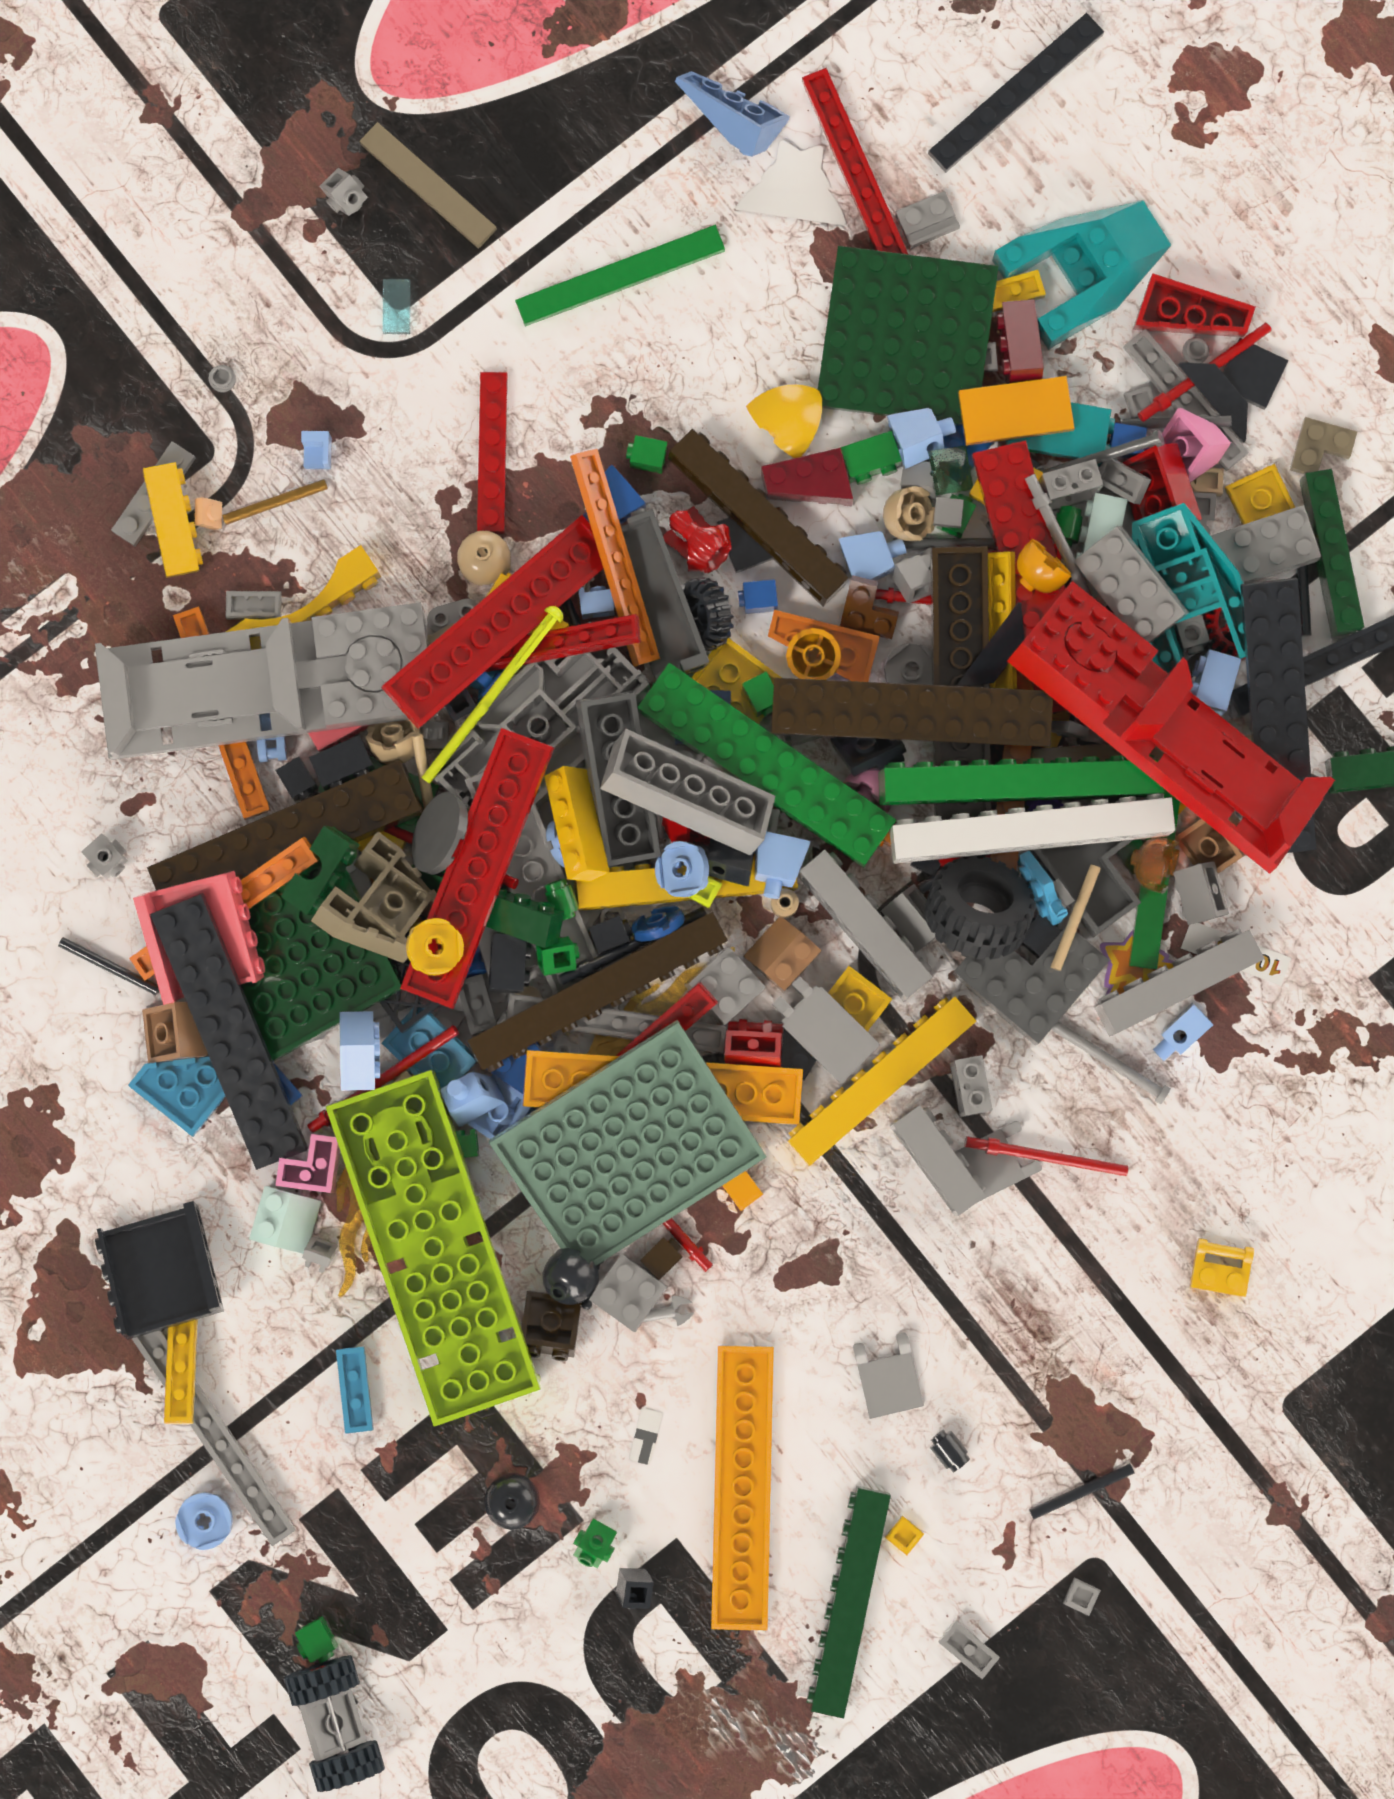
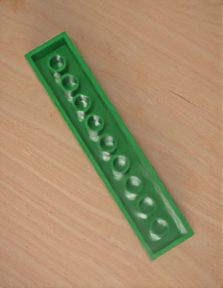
(768, 763)
(1013, 782)

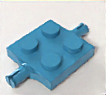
(1043, 889)

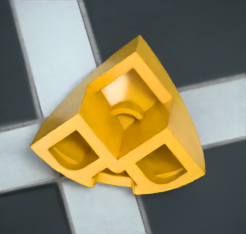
(789, 416)

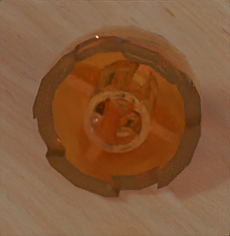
(1155, 863)

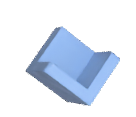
(317, 449)

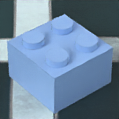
(1215, 679)
(359, 1050)

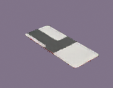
(645, 1436)

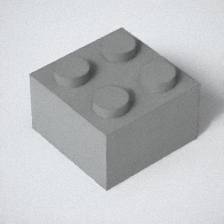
(729, 984)
(628, 1293)

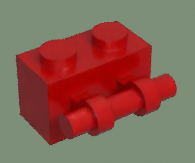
(754, 1043)

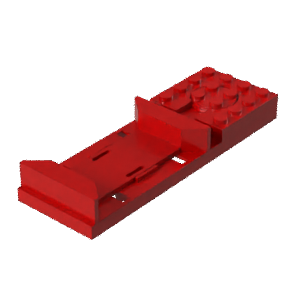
(1113, 686)

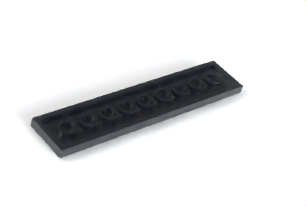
(1278, 680)
(229, 1031)

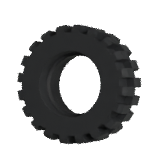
(972, 930)

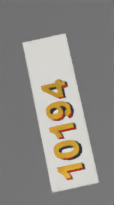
(1272, 968)

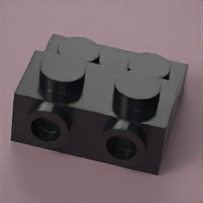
(865, 753)

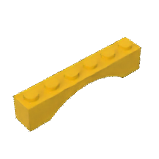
(351, 575)

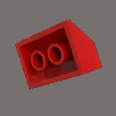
(1168, 481)

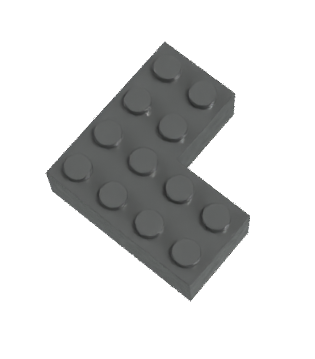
(1110, 895)
(1035, 994)

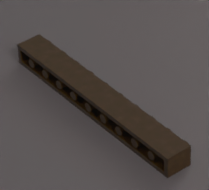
(597, 991)

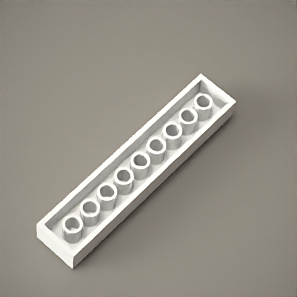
(1032, 830)

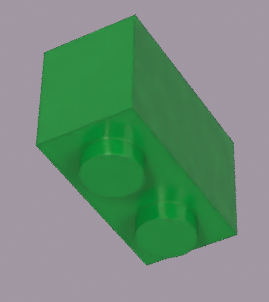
(871, 457)

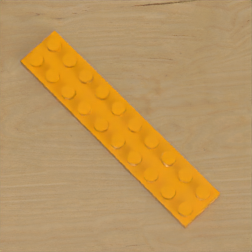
(755, 1091)
(742, 1488)

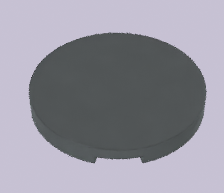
(439, 833)

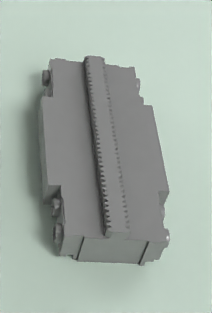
(543, 708)

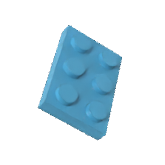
(449, 1061)

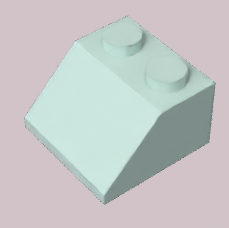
(285, 1219)

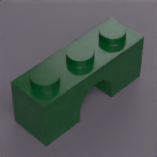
(335, 853)

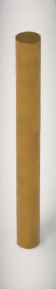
(275, 501)

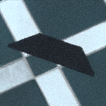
(1219, 393)
(998, 650)

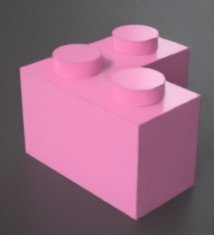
(318, 1172)

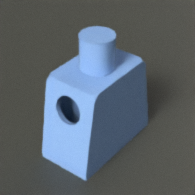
(918, 433)
(870, 555)
(779, 862)
(1192, 1022)
(471, 1097)

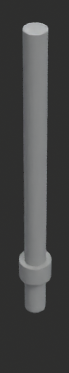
(1041, 501)

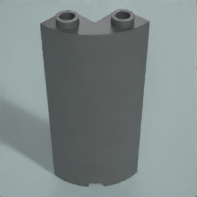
(663, 597)

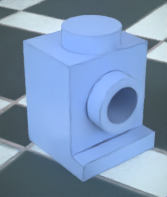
(596, 602)

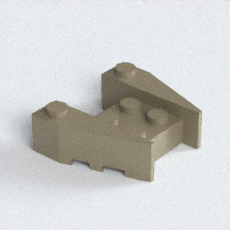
(386, 908)

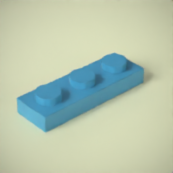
(354, 1389)

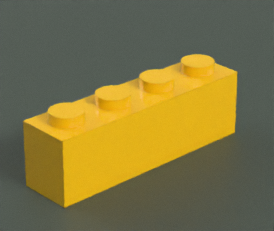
(171, 520)
(576, 824)

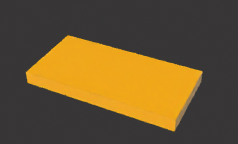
(1016, 410)

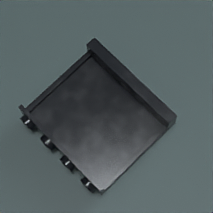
(159, 1272)

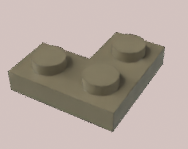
(1320, 438)

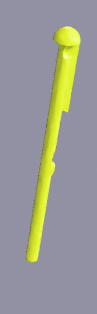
(553, 614)

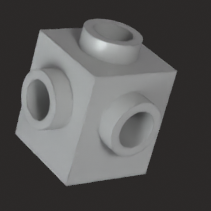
(343, 192)
(96, 854)

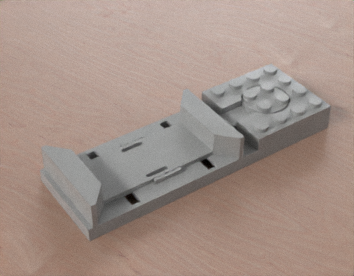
(215, 686)

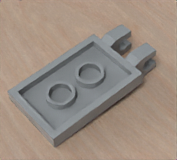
(826, 1031)

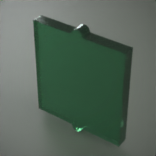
(950, 470)

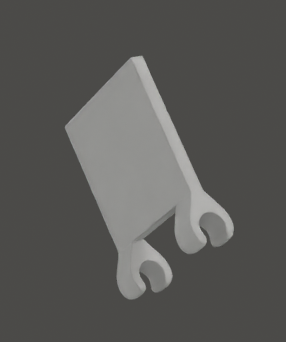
(1000, 1170)
(889, 1382)

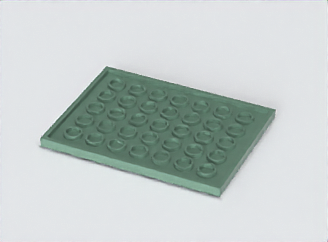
(628, 1146)

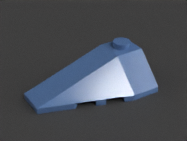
(742, 122)

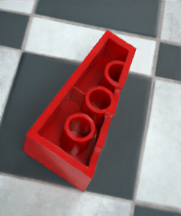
(1191, 310)

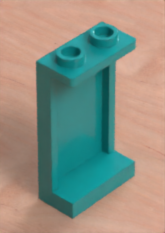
(1089, 436)

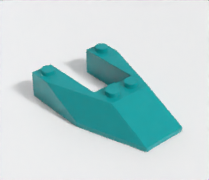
(1099, 255)
(1195, 573)

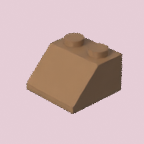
(1205, 845)
(782, 954)
(171, 1033)

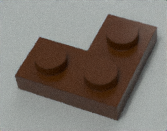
(861, 613)

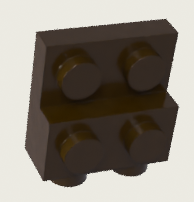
(550, 1326)

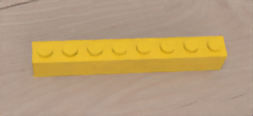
(640, 887)
(881, 1081)

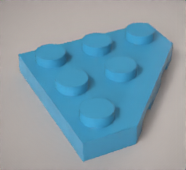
(181, 1090)

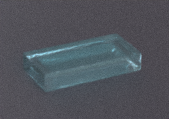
(396, 306)

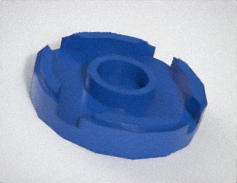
(661, 923)

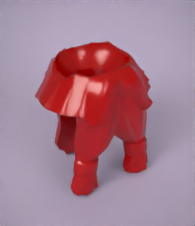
(705, 544)

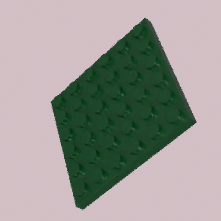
(905, 333)
(310, 973)

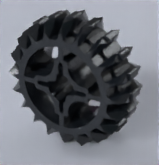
(709, 611)

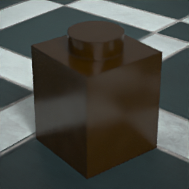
(662, 1257)

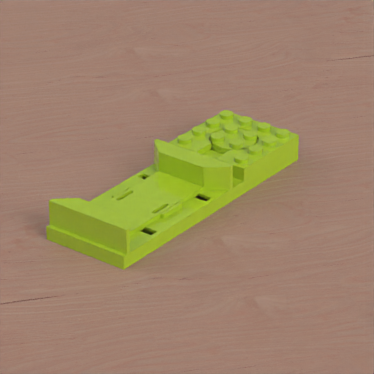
(421, 1209)

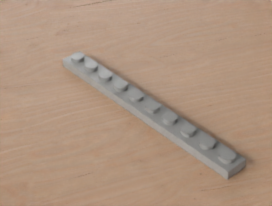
(224, 1449)

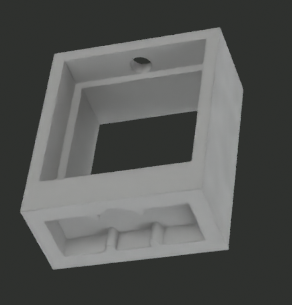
(1077, 481)
(975, 1097)

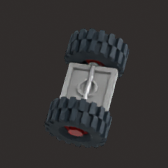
(334, 1724)

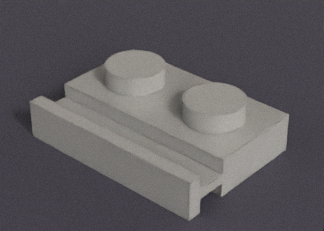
(927, 219)

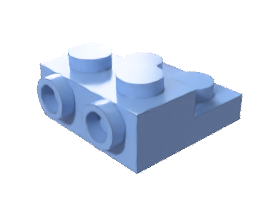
(505, 1114)

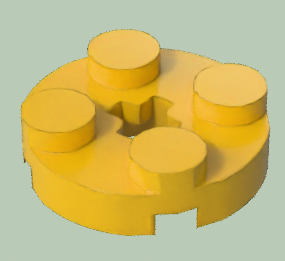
(446, 957)

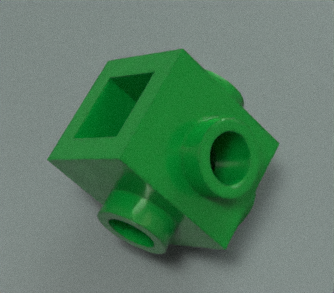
(594, 1544)

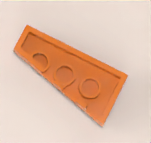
(856, 647)

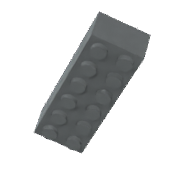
(625, 828)

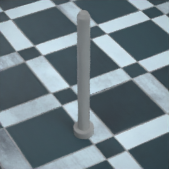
(1159, 1092)

